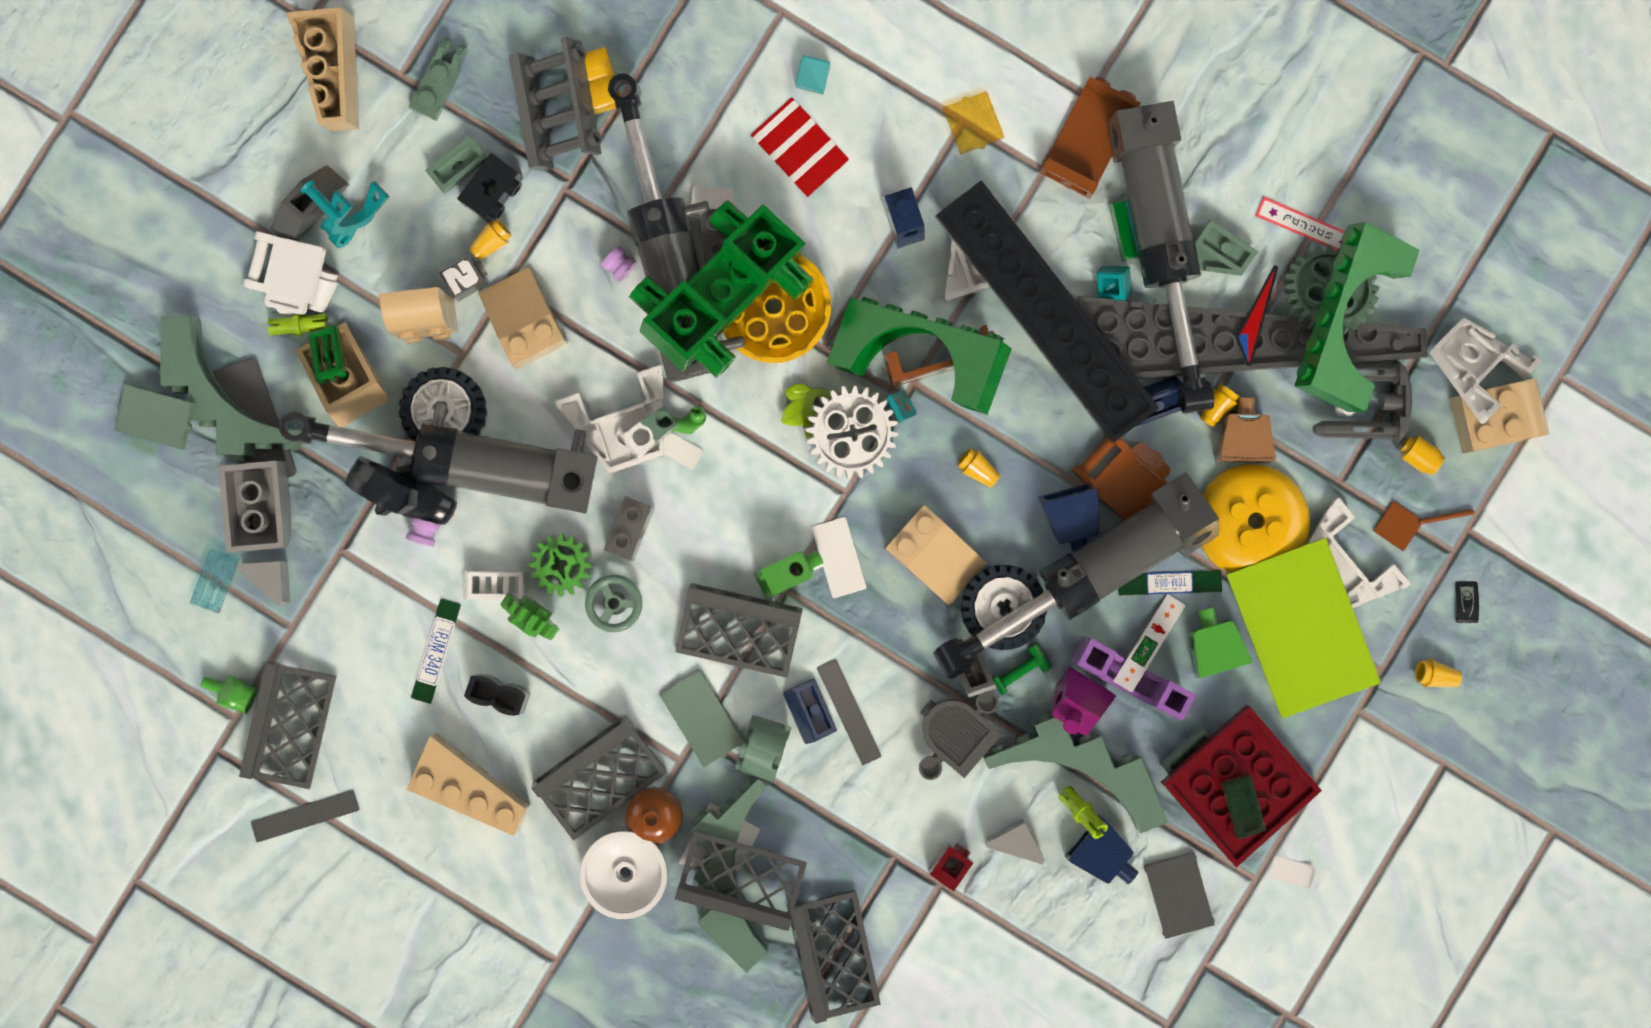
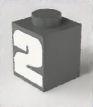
(464, 278)

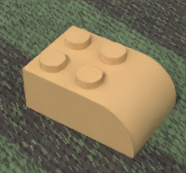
(419, 314)
(1516, 419)

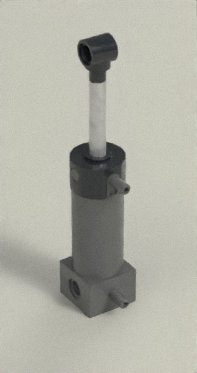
(1145, 145)
(660, 225)
(472, 460)
(1074, 583)

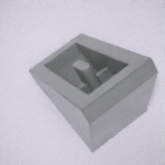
(270, 578)
(977, 678)
(1017, 842)

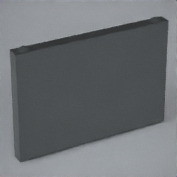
(1179, 895)

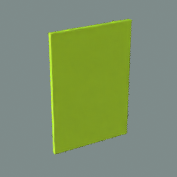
(1303, 628)

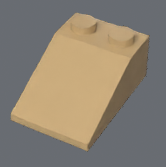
(522, 318)
(350, 395)
(935, 555)

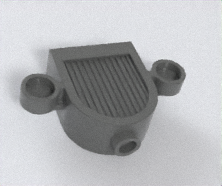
(957, 734)

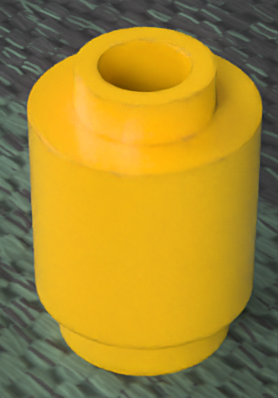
(1421, 455)

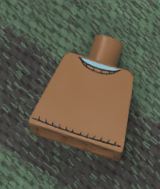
(1246, 436)

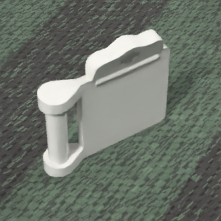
(290, 274)

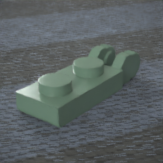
(438, 81)

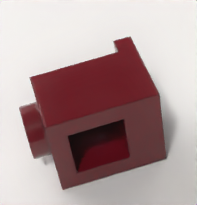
(951, 876)

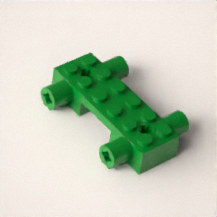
(722, 288)

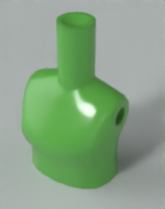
(232, 693)

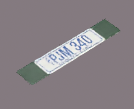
(435, 651)

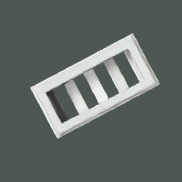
(493, 595)

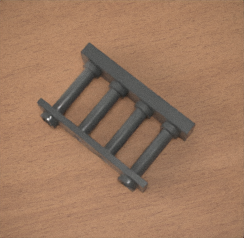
(531, 110)

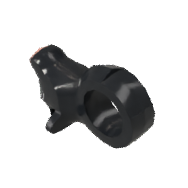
(398, 493)

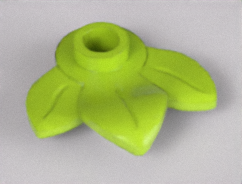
(801, 399)

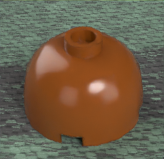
(654, 815)

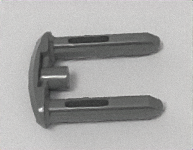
(1399, 401)

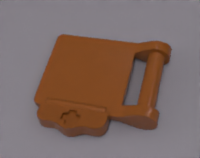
(1128, 477)

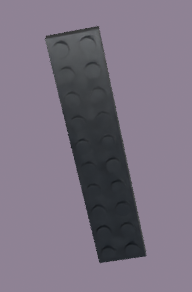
(1046, 312)

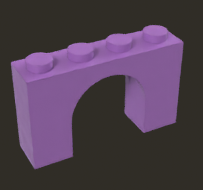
(1151, 689)

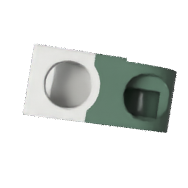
(649, 432)

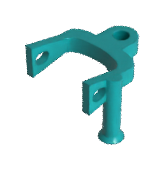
(335, 225)

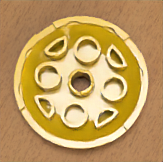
(790, 331)
(1259, 491)

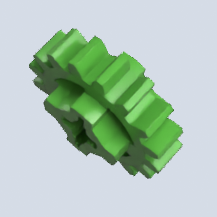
(549, 569)
(529, 616)

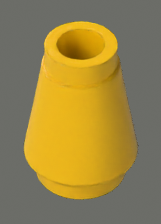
(490, 239)
(1223, 402)
(978, 468)
(1435, 674)

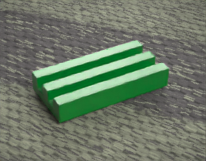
(331, 372)

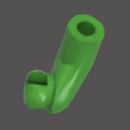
(691, 421)

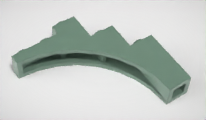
(187, 371)
(1052, 744)
(729, 932)

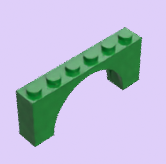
(976, 358)
(1326, 364)

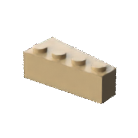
(329, 63)
(463, 786)

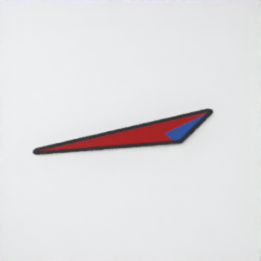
(1252, 325)

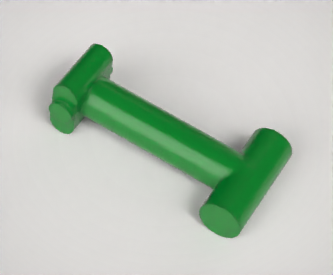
(1038, 659)

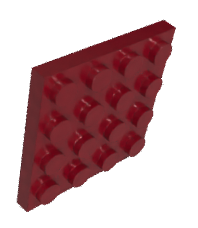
(1238, 749)

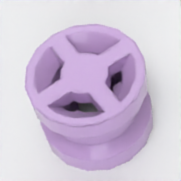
(619, 263)
(422, 531)

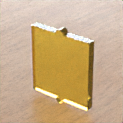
(973, 122)

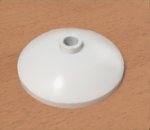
(611, 891)

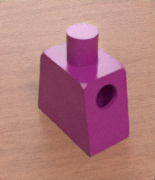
(1079, 702)

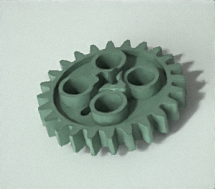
(1304, 282)

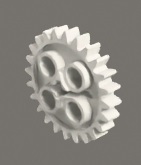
(846, 406)

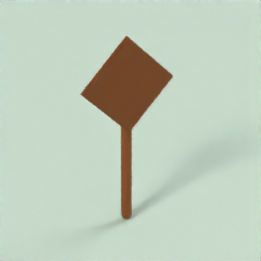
(1400, 525)

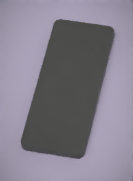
(248, 390)

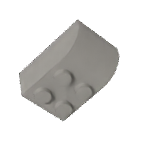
(255, 506)

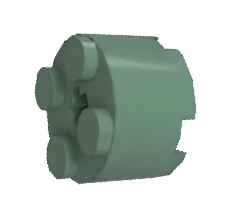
(763, 748)

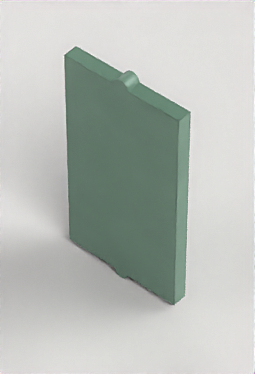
(154, 416)
(701, 718)

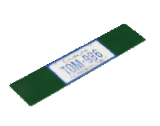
(1173, 583)

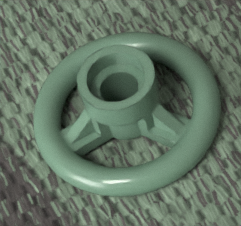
(635, 603)

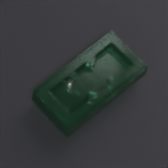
(1243, 806)

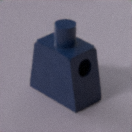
(904, 217)
(1072, 514)
(1103, 856)

